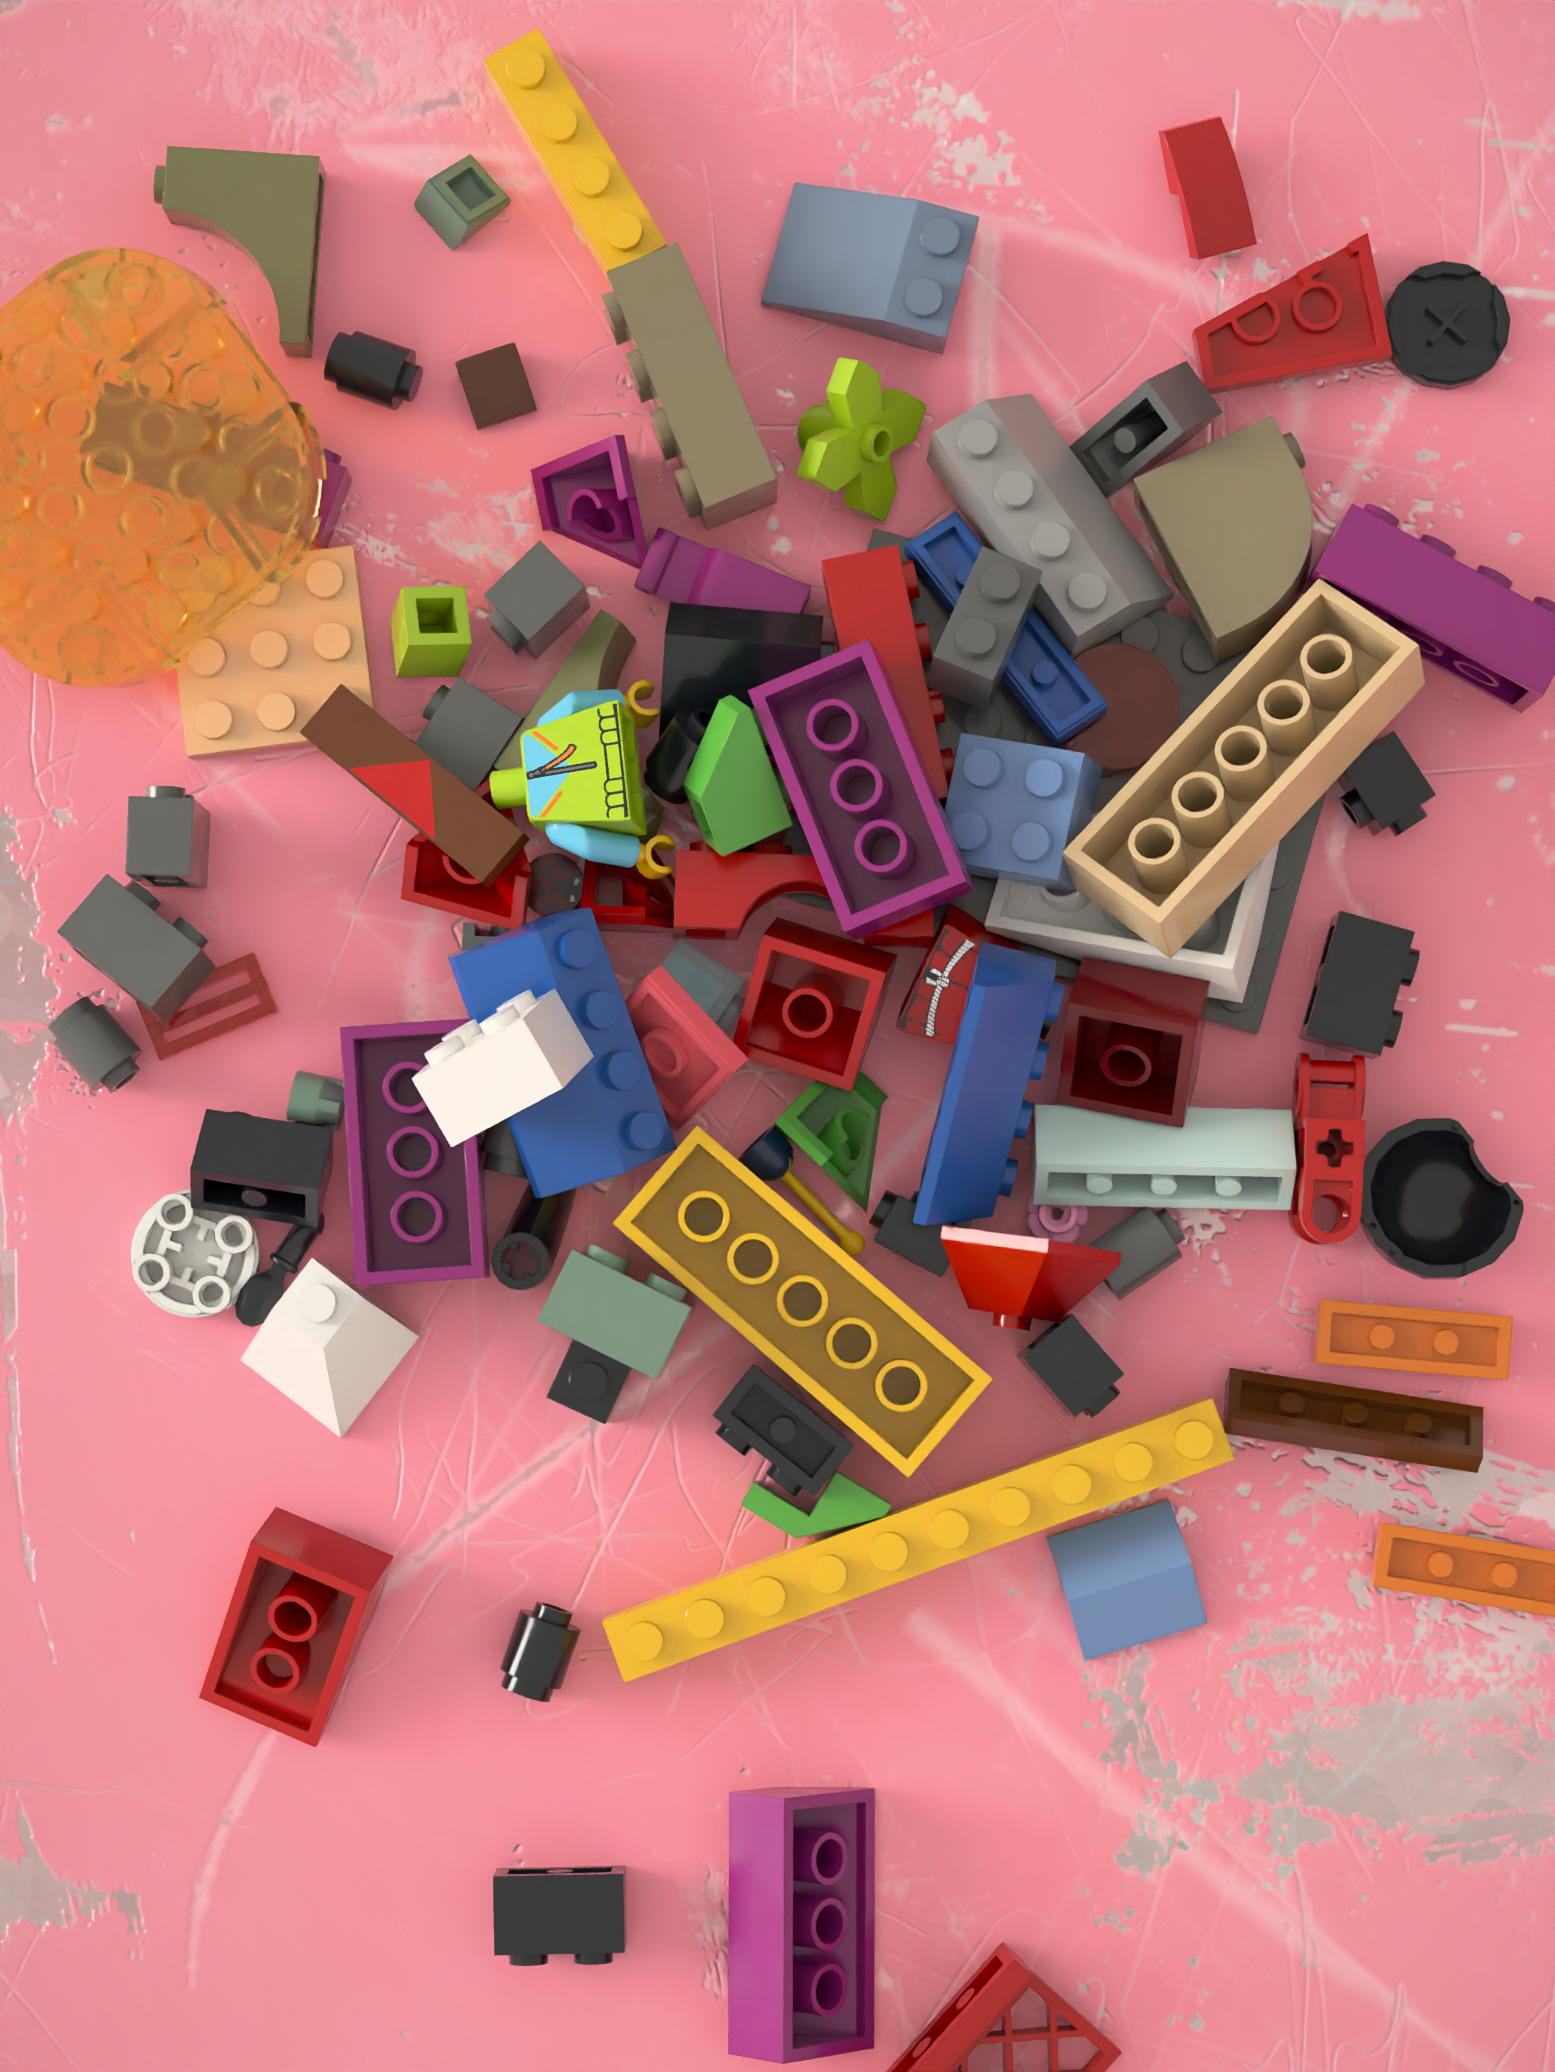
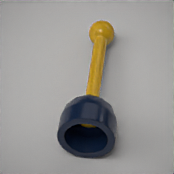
(771, 1159)

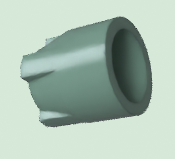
(316, 1100)

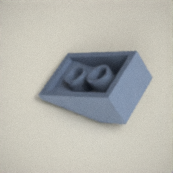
(872, 263)

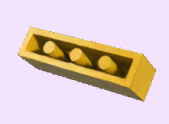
(572, 152)

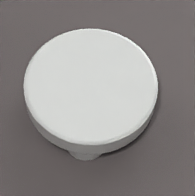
(193, 1257)

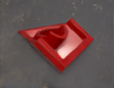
(442, 884)
(627, 900)

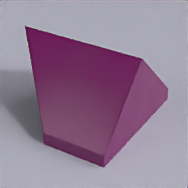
(593, 500)

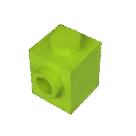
(430, 631)

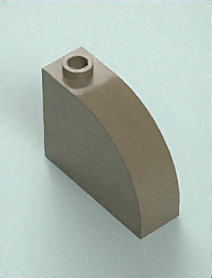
(1233, 531)

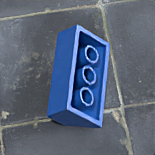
(986, 1085)
(610, 1109)

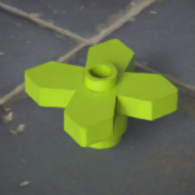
(853, 435)

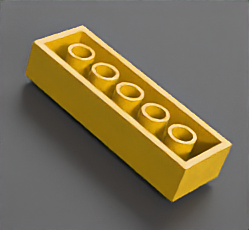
(802, 1301)

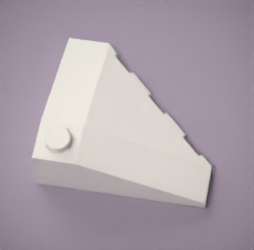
(1079, 928)

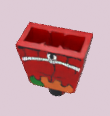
(944, 976)

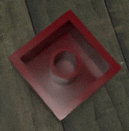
(1132, 1042)

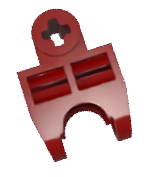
(1332, 1118)

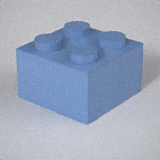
(1019, 808)

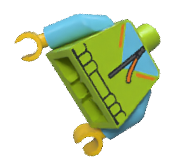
(586, 778)

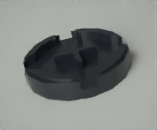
(1446, 325)

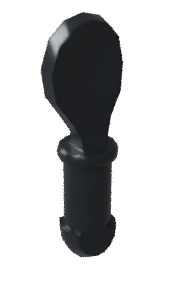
(266, 1288)

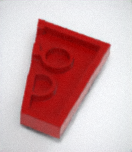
(1303, 327)

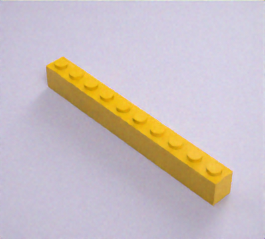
(917, 1538)

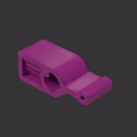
(712, 577)

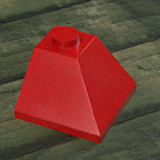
(1023, 1274)

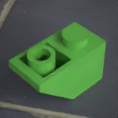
(733, 783)

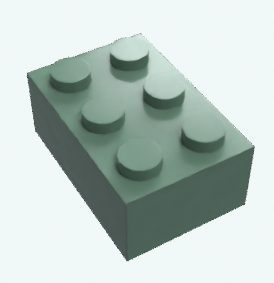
(617, 1312)

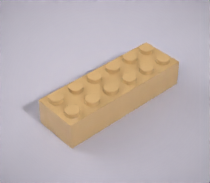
(1245, 767)

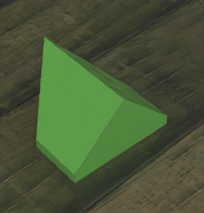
(838, 1132)

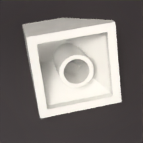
(328, 1346)

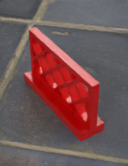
(986, 2001)

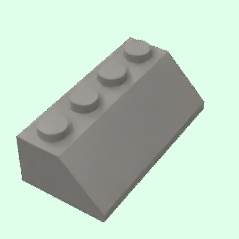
(1044, 509)

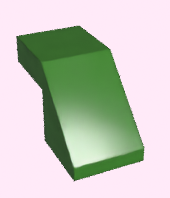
(839, 1505)

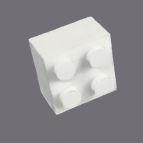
(501, 1067)

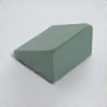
(460, 201)

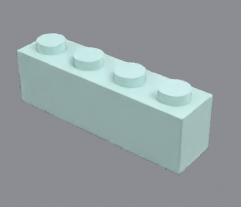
(1118, 1161)

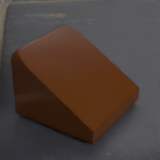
(496, 386)

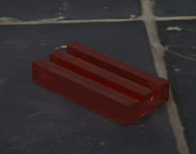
(257, 986)

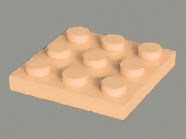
(277, 660)

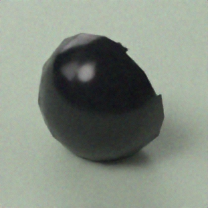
(1435, 1203)

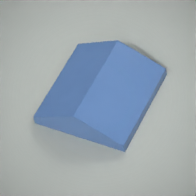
(1127, 1579)

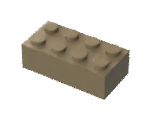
(694, 392)

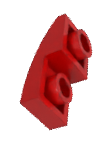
(1209, 187)

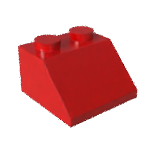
(813, 1003)

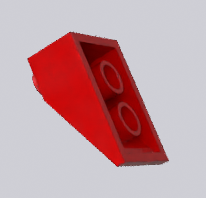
(294, 1625)

